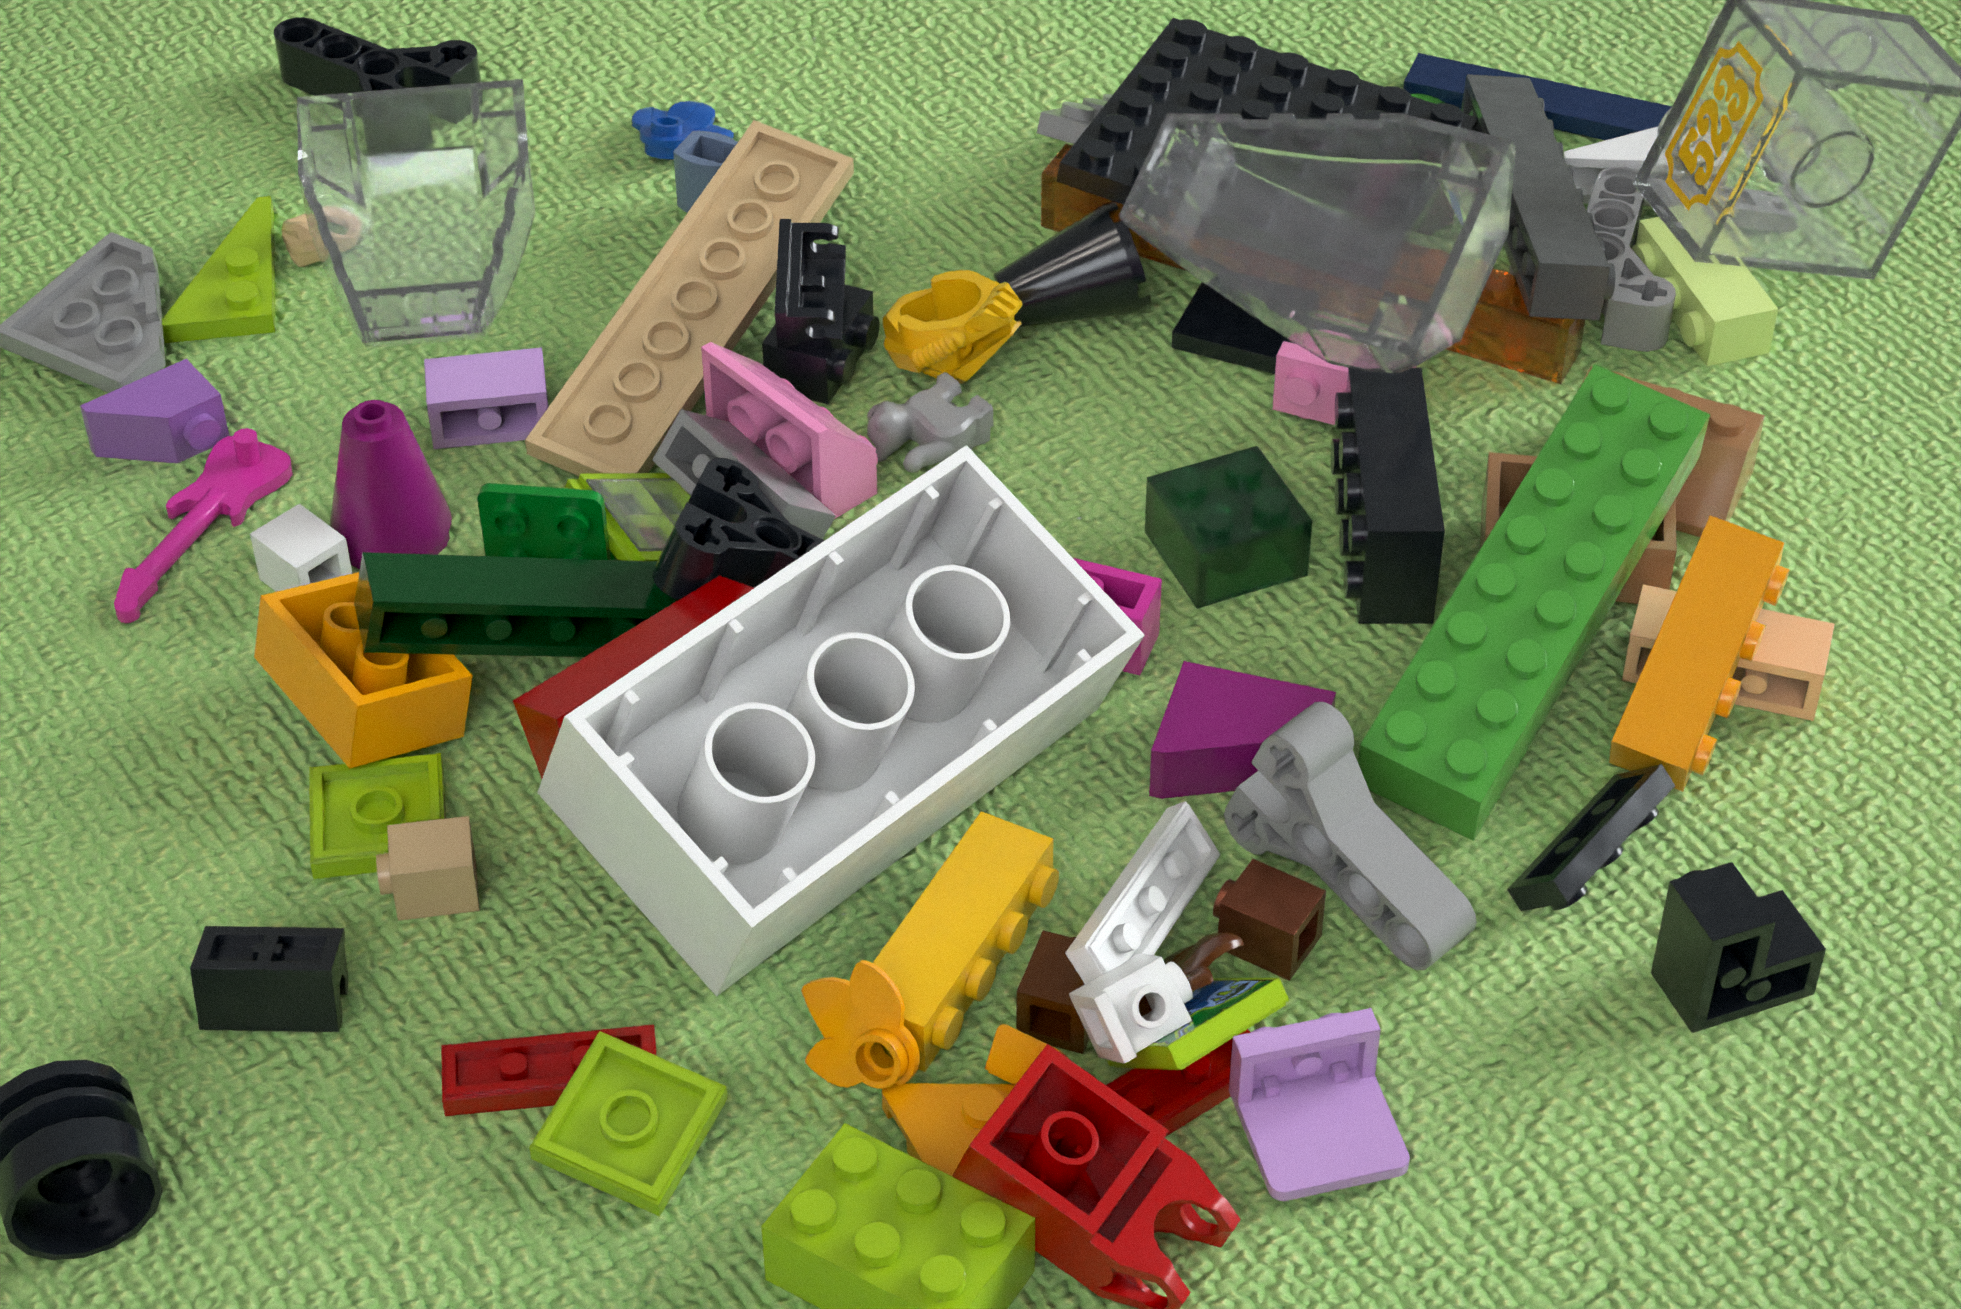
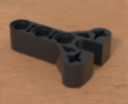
(335, 62)
(728, 533)

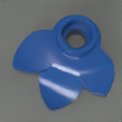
(666, 130)

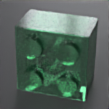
(1227, 526)

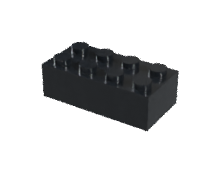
(1387, 497)

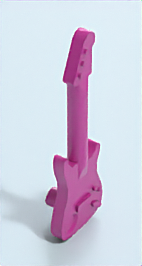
(232, 480)

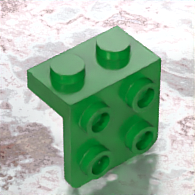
(543, 522)

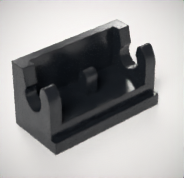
(809, 287)
(270, 978)

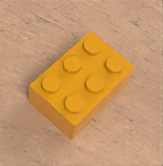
(355, 699)

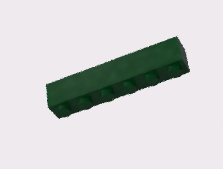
(500, 604)

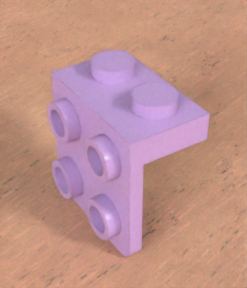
(1316, 1105)

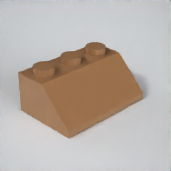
(1724, 461)

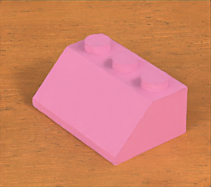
(790, 429)

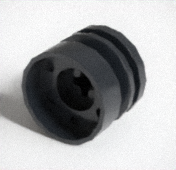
(73, 1161)

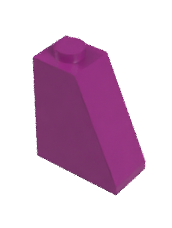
(1218, 726)

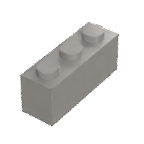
(700, 438)

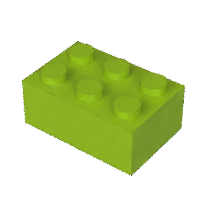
(894, 1234)

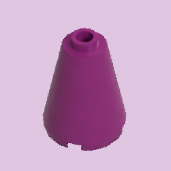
(385, 487)

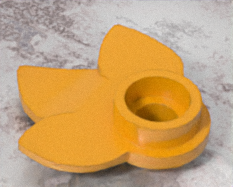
(855, 1024)

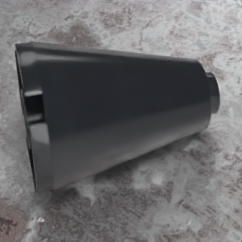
(1079, 273)

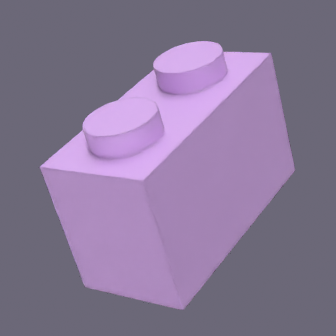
(485, 397)

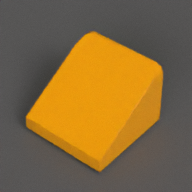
(1013, 1053)

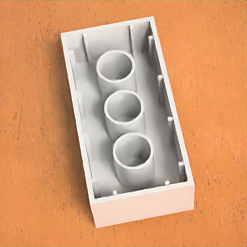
(835, 716)

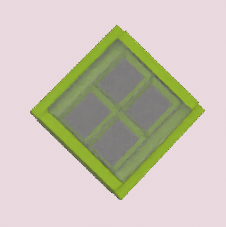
(637, 509)

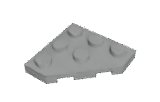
(95, 318)

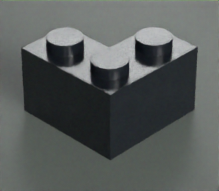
(1731, 951)

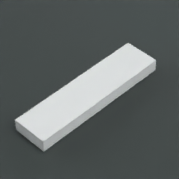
(1146, 895)

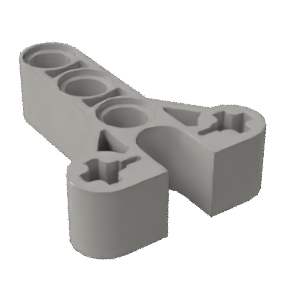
(1641, 303)
(1319, 812)

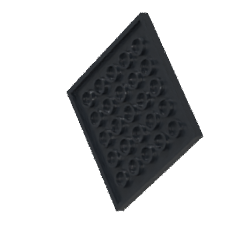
(1215, 73)

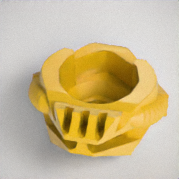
(951, 325)

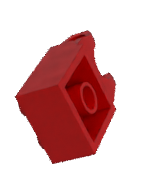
(1095, 1182)

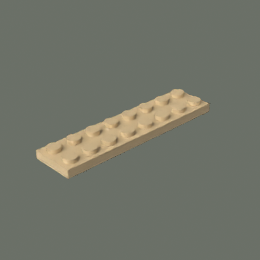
(694, 293)

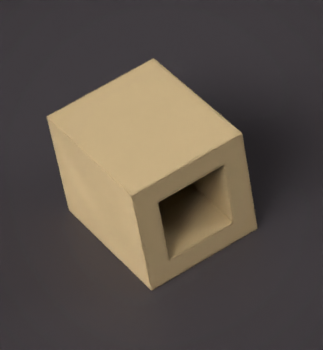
(430, 868)

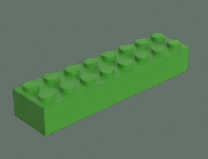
(1531, 602)

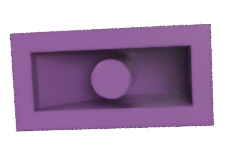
(157, 417)

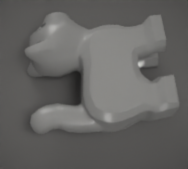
(931, 422)

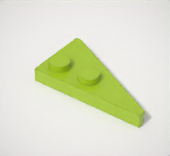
(234, 287)

